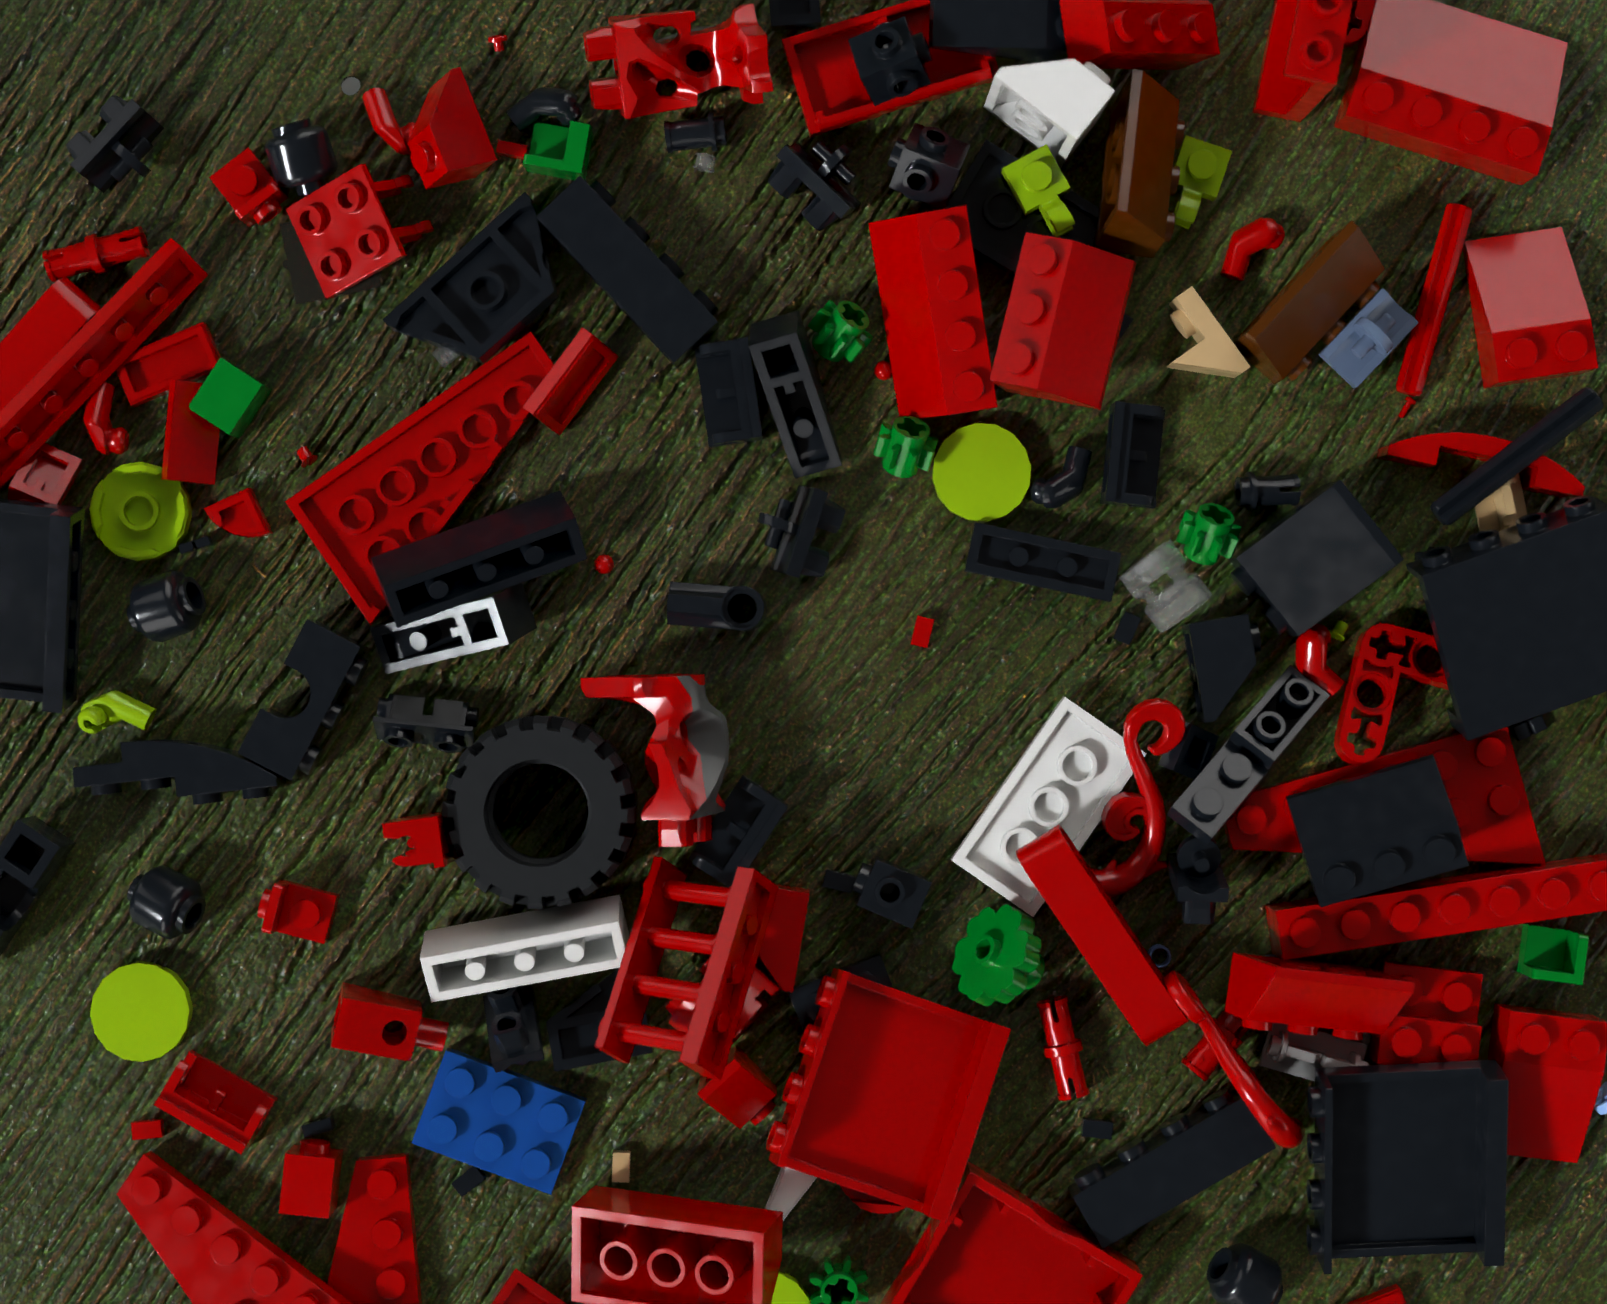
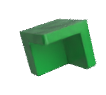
(560, 150)
(229, 398)
(1553, 954)

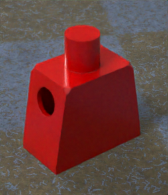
(366, 1011)

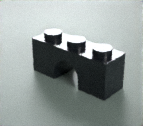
(329, 664)
(27, 865)

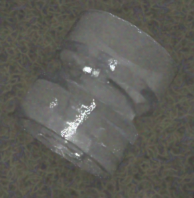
(1175, 600)

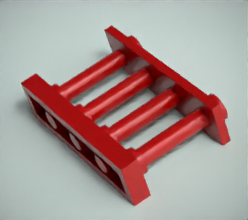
(726, 979)

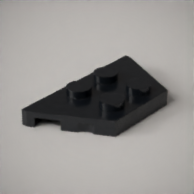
(484, 289)

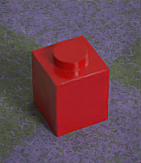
(311, 1179)

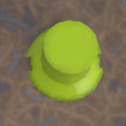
(1339, 630)

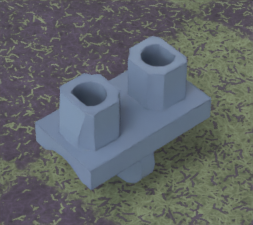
(1368, 338)

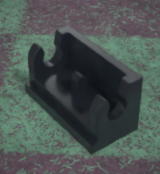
(728, 392)
(1132, 455)
(739, 831)

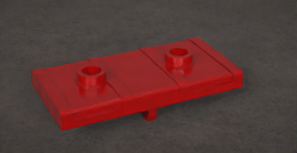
(829, 78)

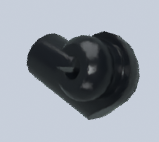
(545, 102)
(1064, 485)

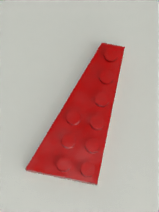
(418, 471)
(1478, 779)
(377, 1235)
(210, 1247)

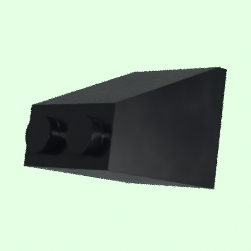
(1313, 559)

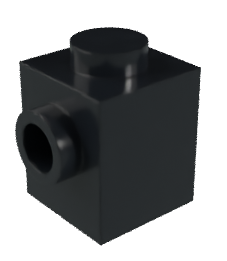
(891, 891)

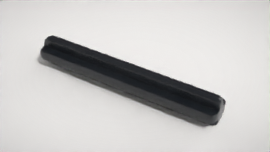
(1516, 456)

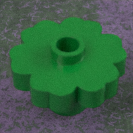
(998, 956)

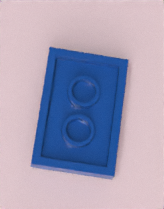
(499, 1121)

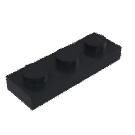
(1042, 562)

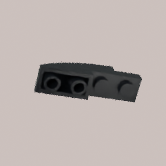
(1248, 755)
(197, 767)

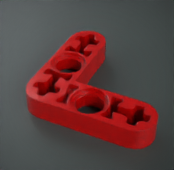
(1386, 674)

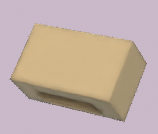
(621, 1166)

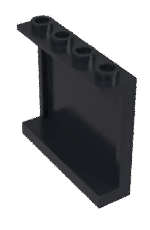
(40, 601)
(1520, 616)
(1408, 1160)

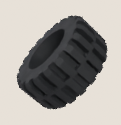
(472, 811)

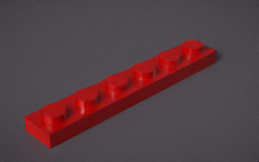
(95, 354)

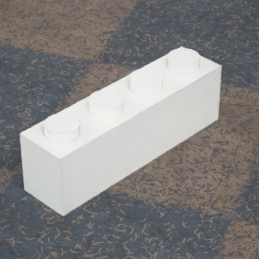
(524, 948)

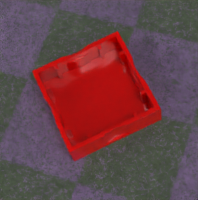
(1009, 1252)

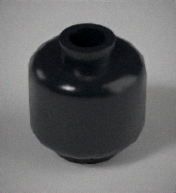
(300, 156)
(166, 606)
(166, 902)
(1244, 1276)

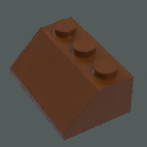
(1139, 169)
(1312, 305)

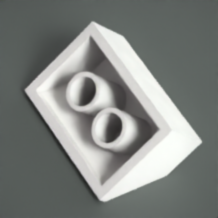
(1050, 102)

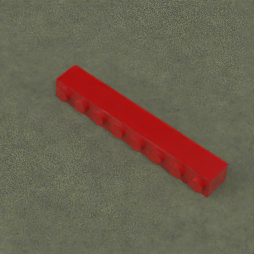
(1440, 907)

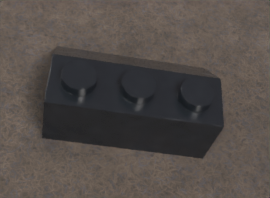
(1377, 831)

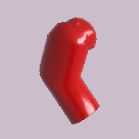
(384, 120)
(1247, 240)
(98, 422)
(1312, 658)

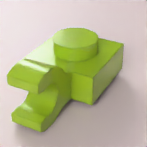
(1201, 175)
(1038, 185)

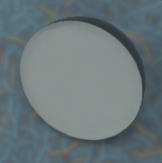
(350, 85)

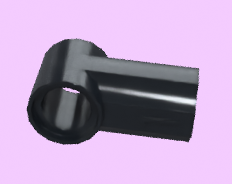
(710, 606)

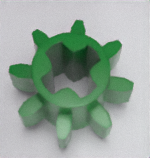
(840, 331)
(905, 446)
(1208, 534)
(831, 1276)

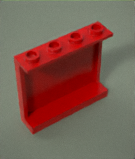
(1301, 56)
(887, 1094)

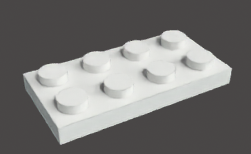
(1058, 780)

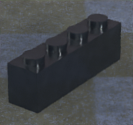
(628, 271)
(479, 558)
(1169, 1167)

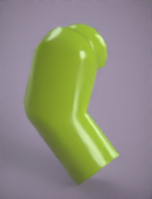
(112, 708)

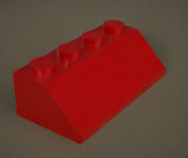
(933, 313)
(672, 1250)

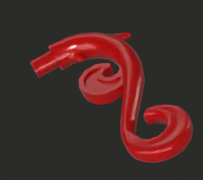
(1148, 803)
(1281, 1128)

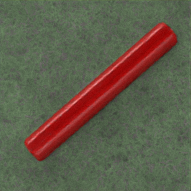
(1434, 299)

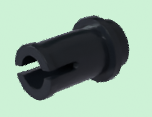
(696, 133)
(1265, 490)

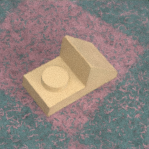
(1214, 349)

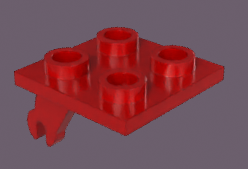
(349, 231)

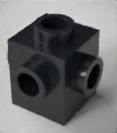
(891, 60)
(927, 165)

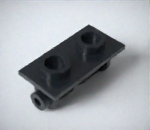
(402, 722)

